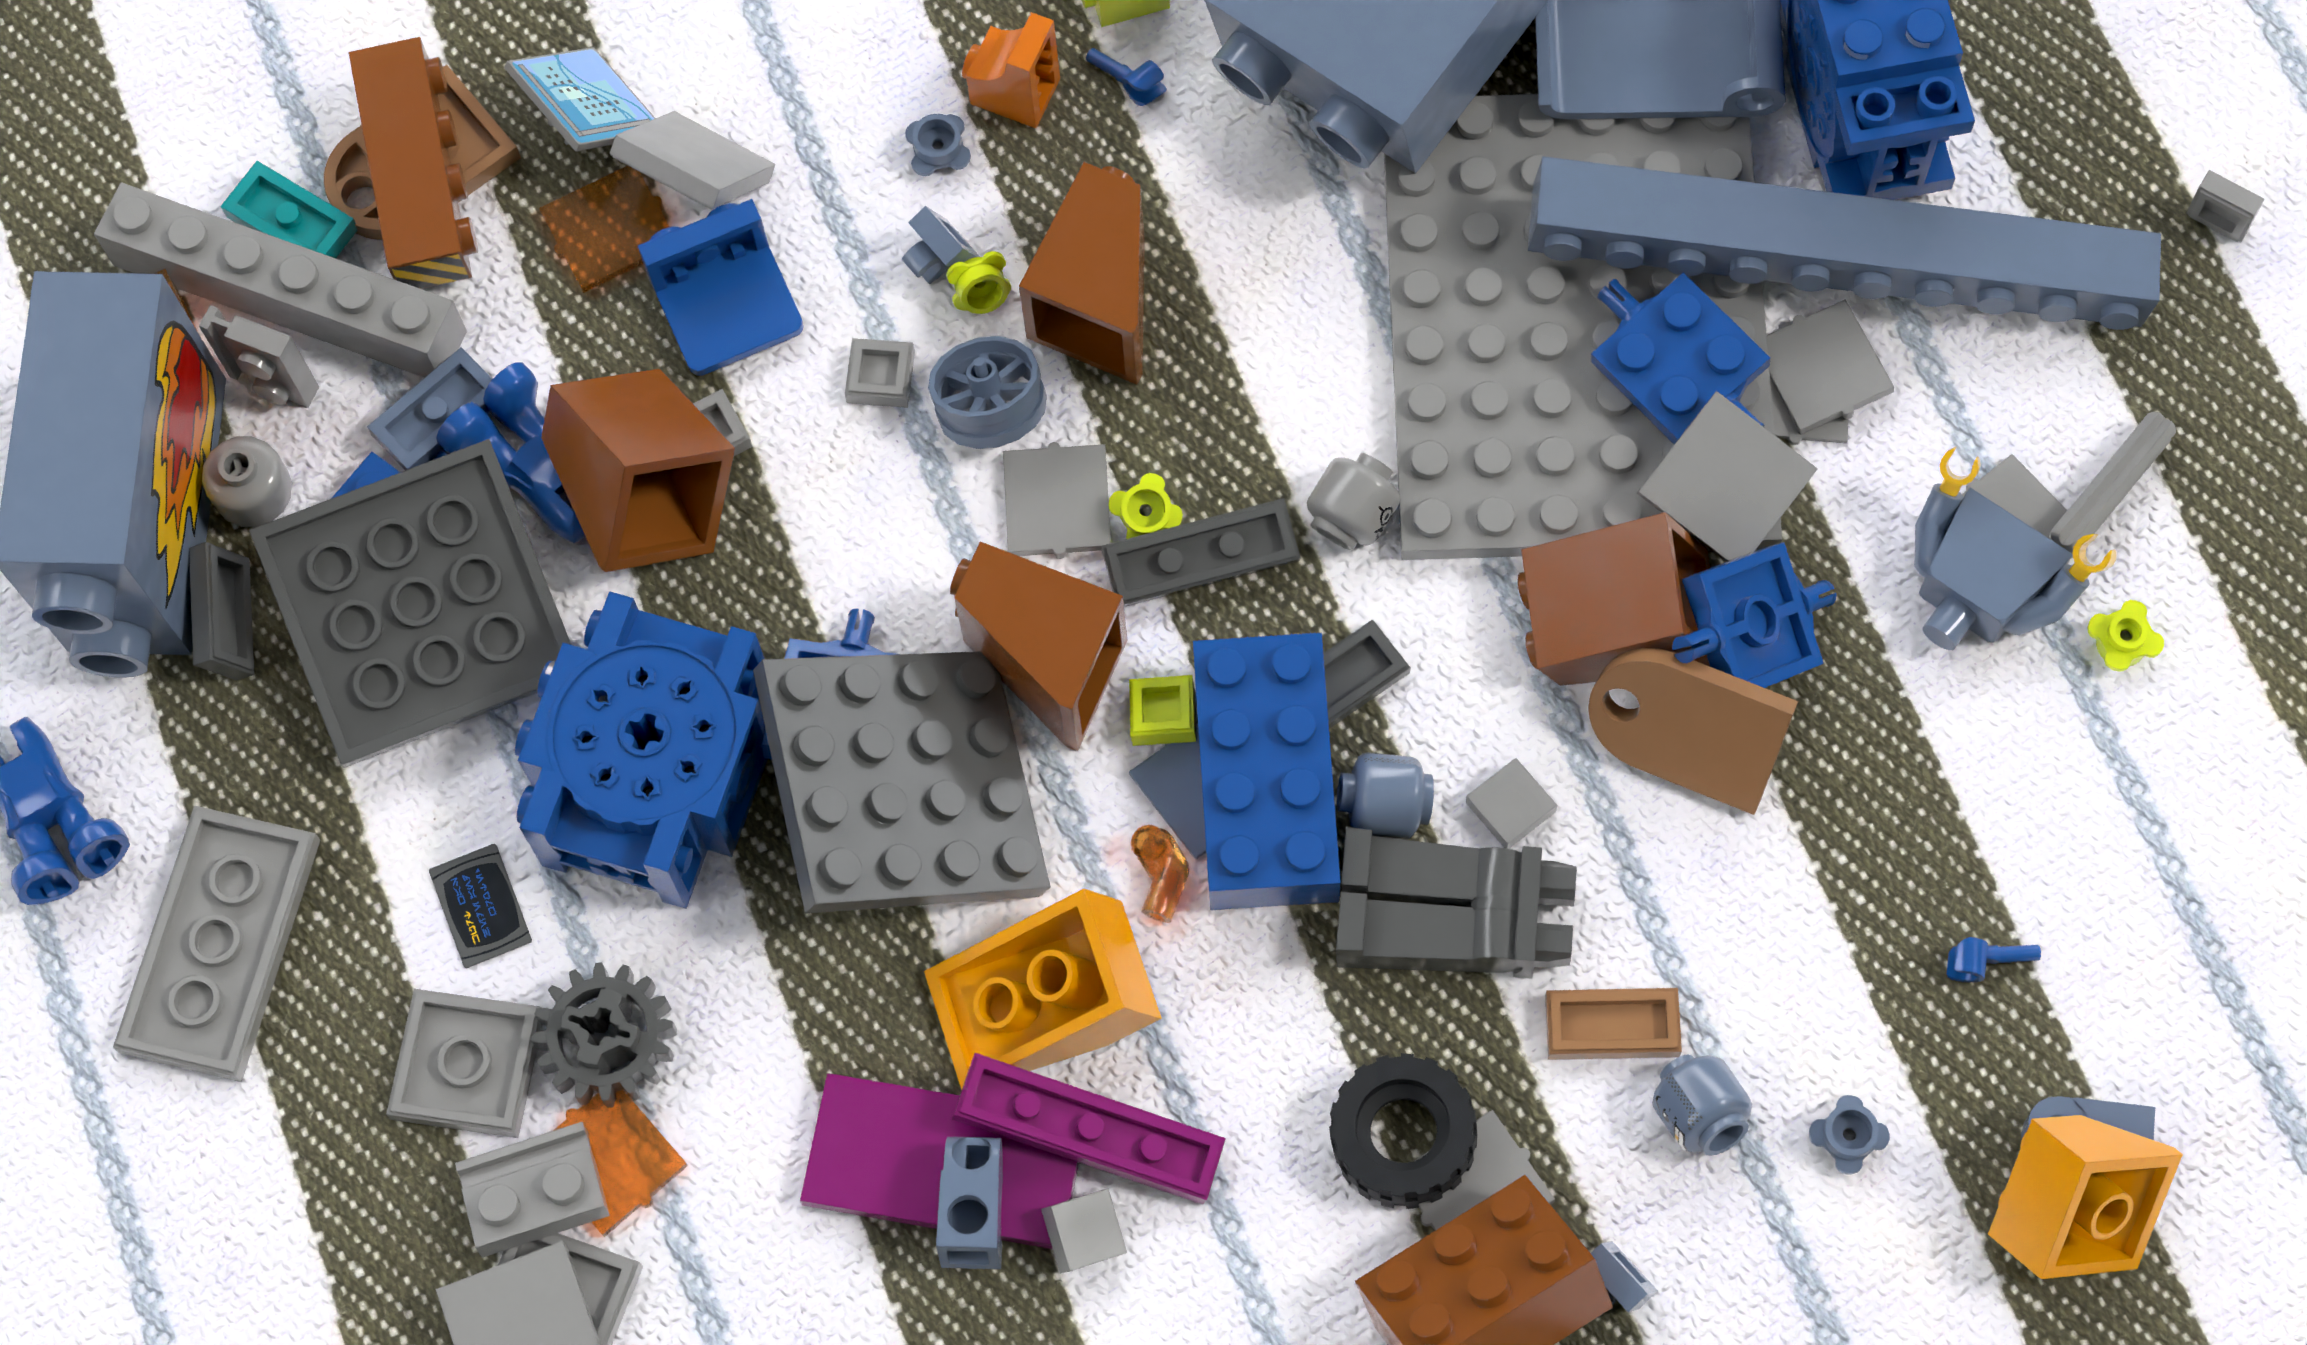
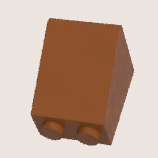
(1089, 275)
(638, 467)
(1608, 595)
(1043, 633)

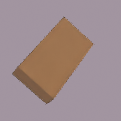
(1613, 1023)

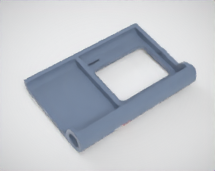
(1659, 58)

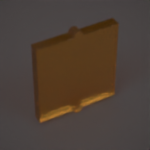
(603, 226)
(629, 1156)

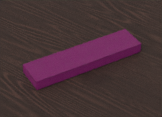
(1089, 1128)

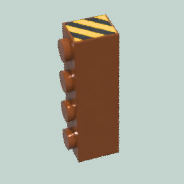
(411, 163)

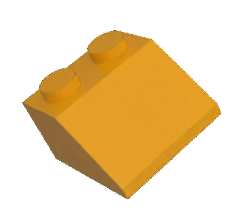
(2082, 1197)

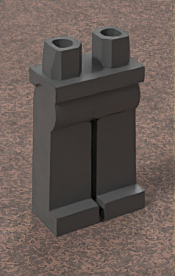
(1450, 907)

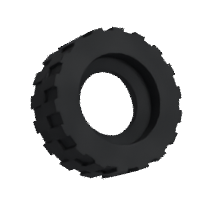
(1403, 1080)

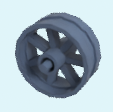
(986, 376)

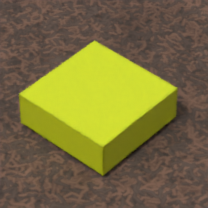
(1162, 710)

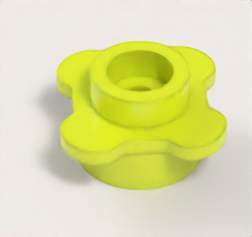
(979, 283)
(1148, 492)
(2115, 651)

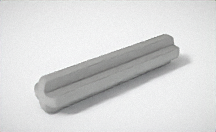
(2114, 480)

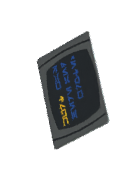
(480, 906)

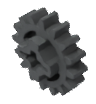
(612, 1008)

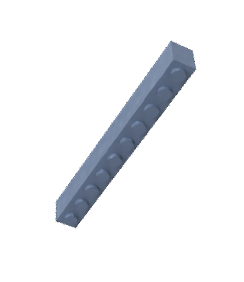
(1844, 243)

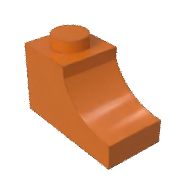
(1014, 70)

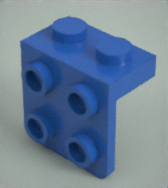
(721, 287)

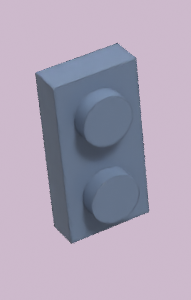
(412, 423)

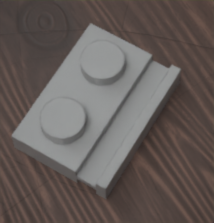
(262, 354)
(532, 1189)

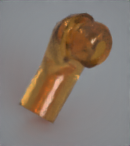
(1165, 867)

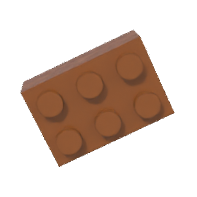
(1489, 1278)

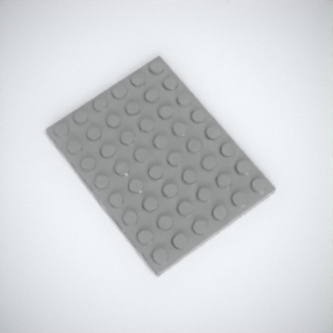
(1494, 381)

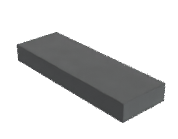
(1201, 552)

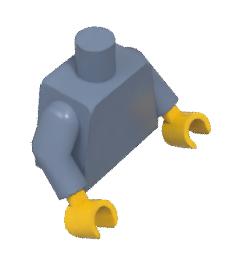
(1990, 567)

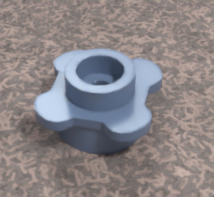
(934, 129)
(1854, 1116)

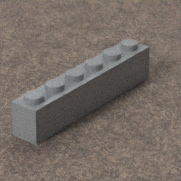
(280, 281)

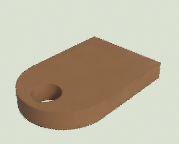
(481, 151)
(1692, 725)

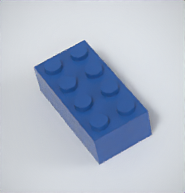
(1266, 771)

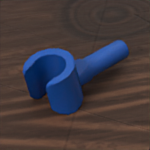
(1141, 85)
(1969, 958)

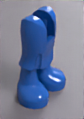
(529, 470)
(35, 799)

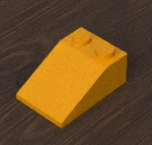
(1045, 987)

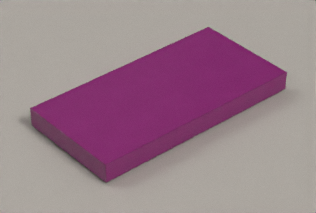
(884, 1152)

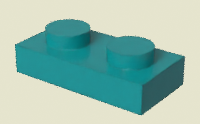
(288, 212)

